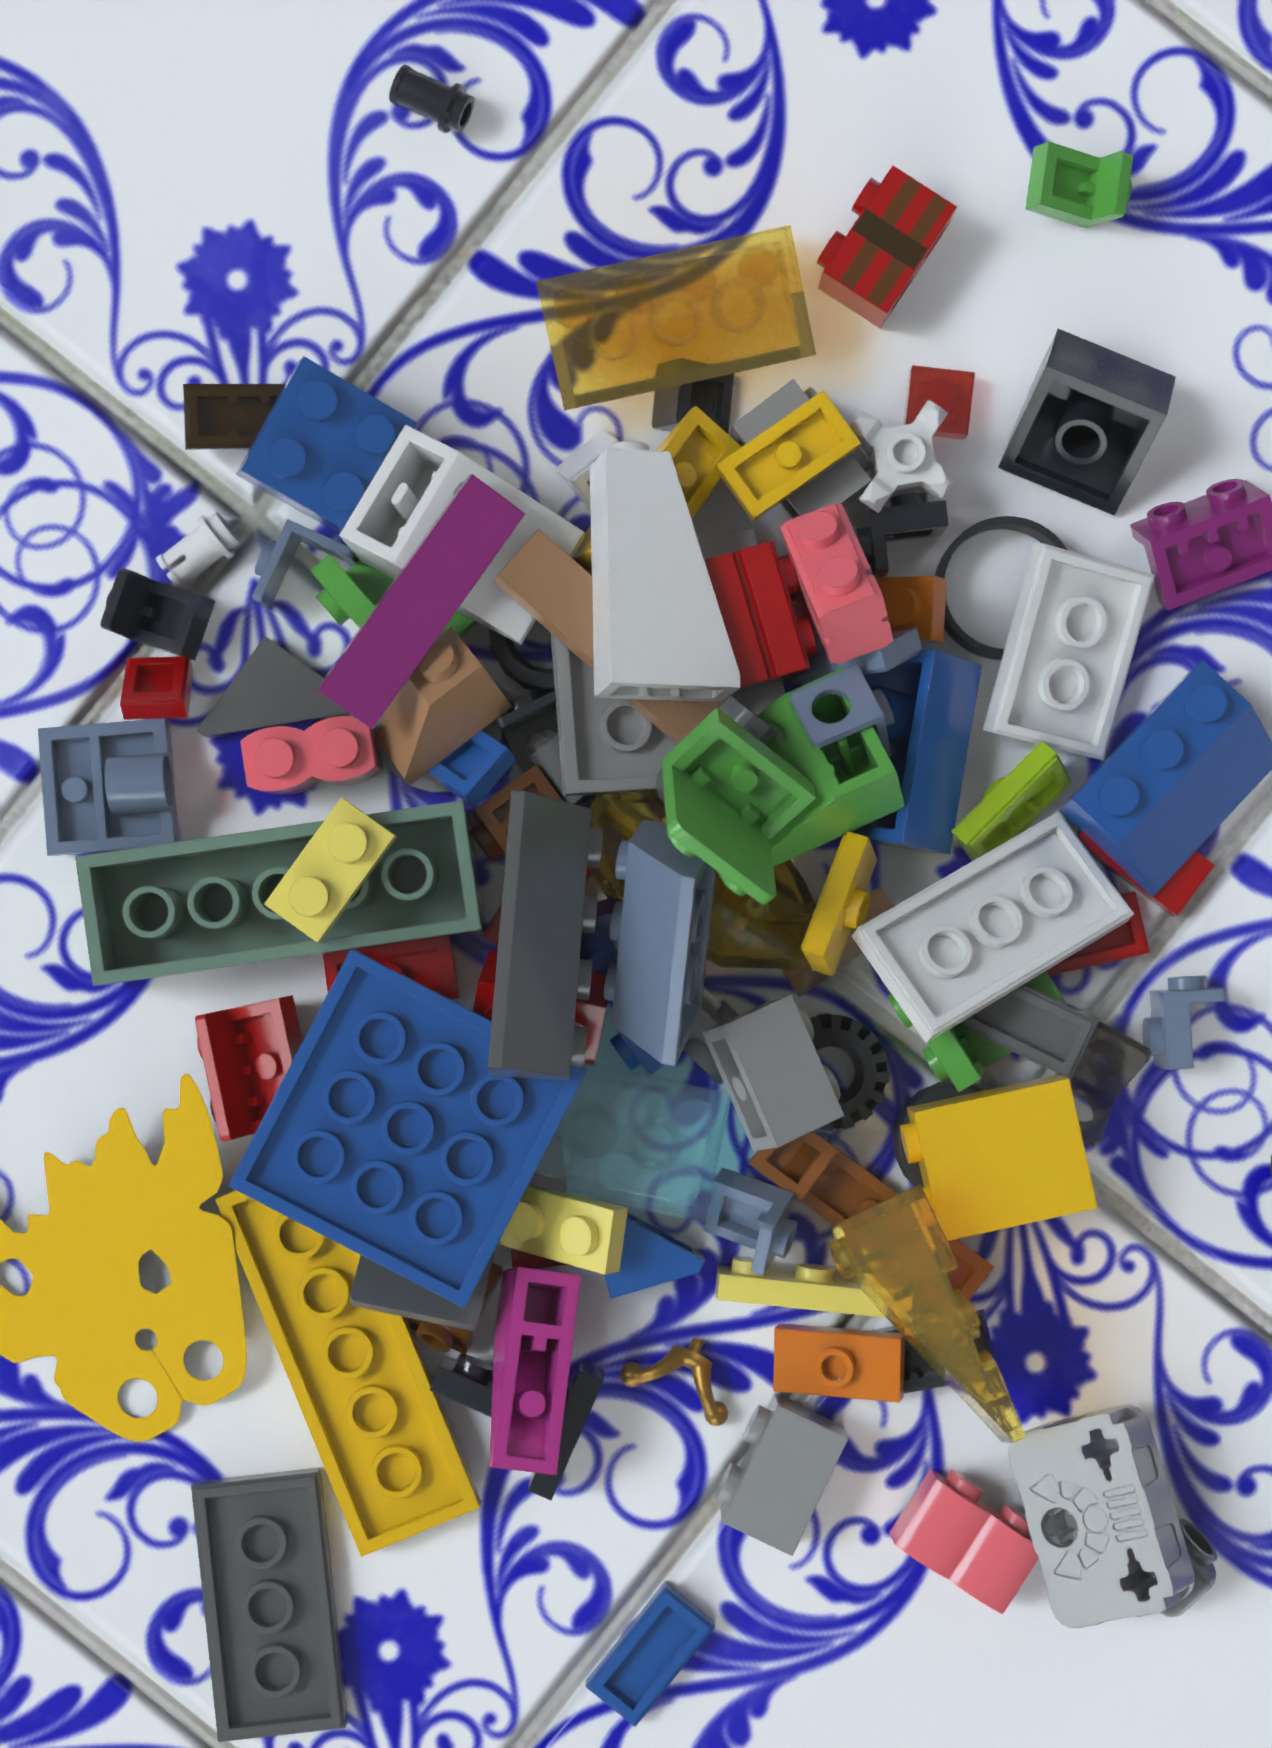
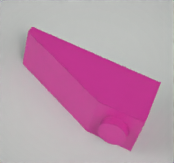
(531, 1368)

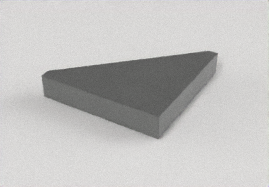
(269, 693)

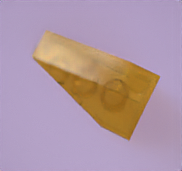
(904, 1270)

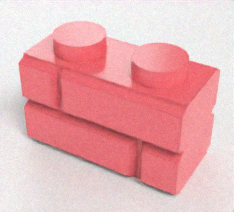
(837, 583)

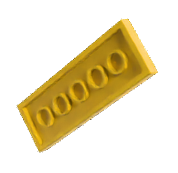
(354, 1381)

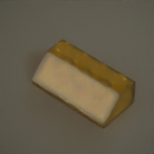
(676, 317)

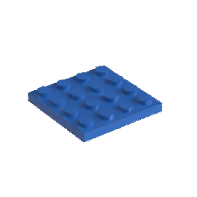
(400, 1132)

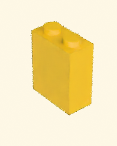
(1001, 1156)

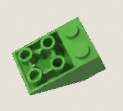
(850, 776)

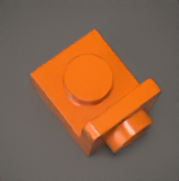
(916, 604)

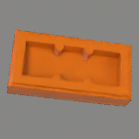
(839, 1362)

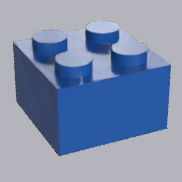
(321, 444)

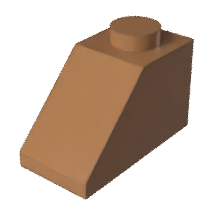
(439, 707)

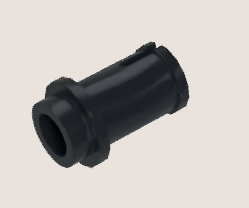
(432, 99)

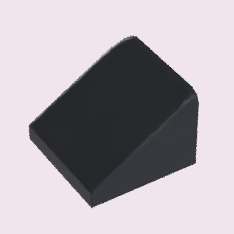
(709, 395)

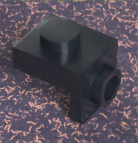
(907, 518)
(157, 614)

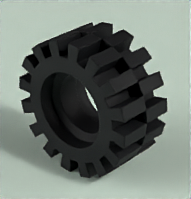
(868, 1061)

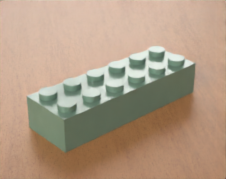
(205, 897)

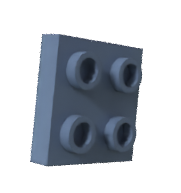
(107, 786)

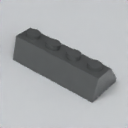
(541, 939)

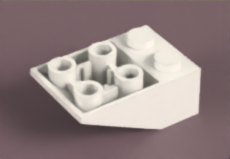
(408, 499)

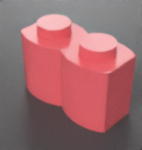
(294, 760)
(965, 1539)

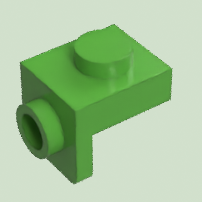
(1078, 185)

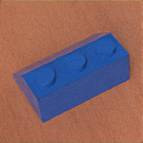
(929, 744)
(1173, 778)

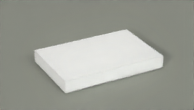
(1068, 651)

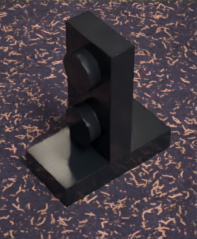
(471, 1382)

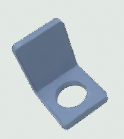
(278, 555)
(866, 710)

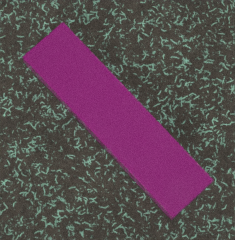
(421, 601)

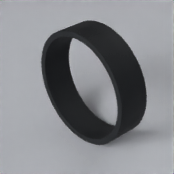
(1014, 523)

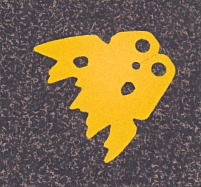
(87, 1276)

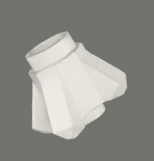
(902, 456)

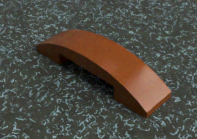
(842, 1188)

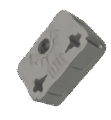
(1120, 1515)

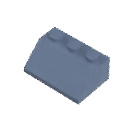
(661, 942)

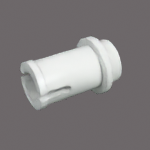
(199, 549)

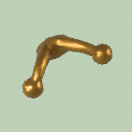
(714, 1411)

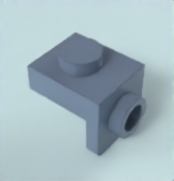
(1169, 1027)
(752, 1216)

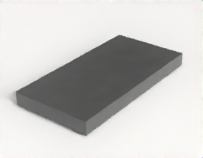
(269, 1604)

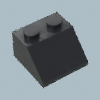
(1087, 422)

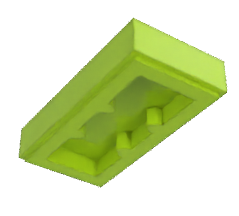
(1013, 802)

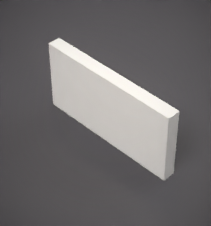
(991, 926)

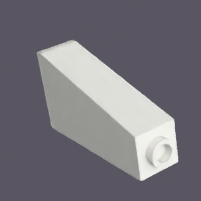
(652, 594)

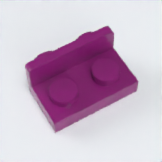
(1207, 541)

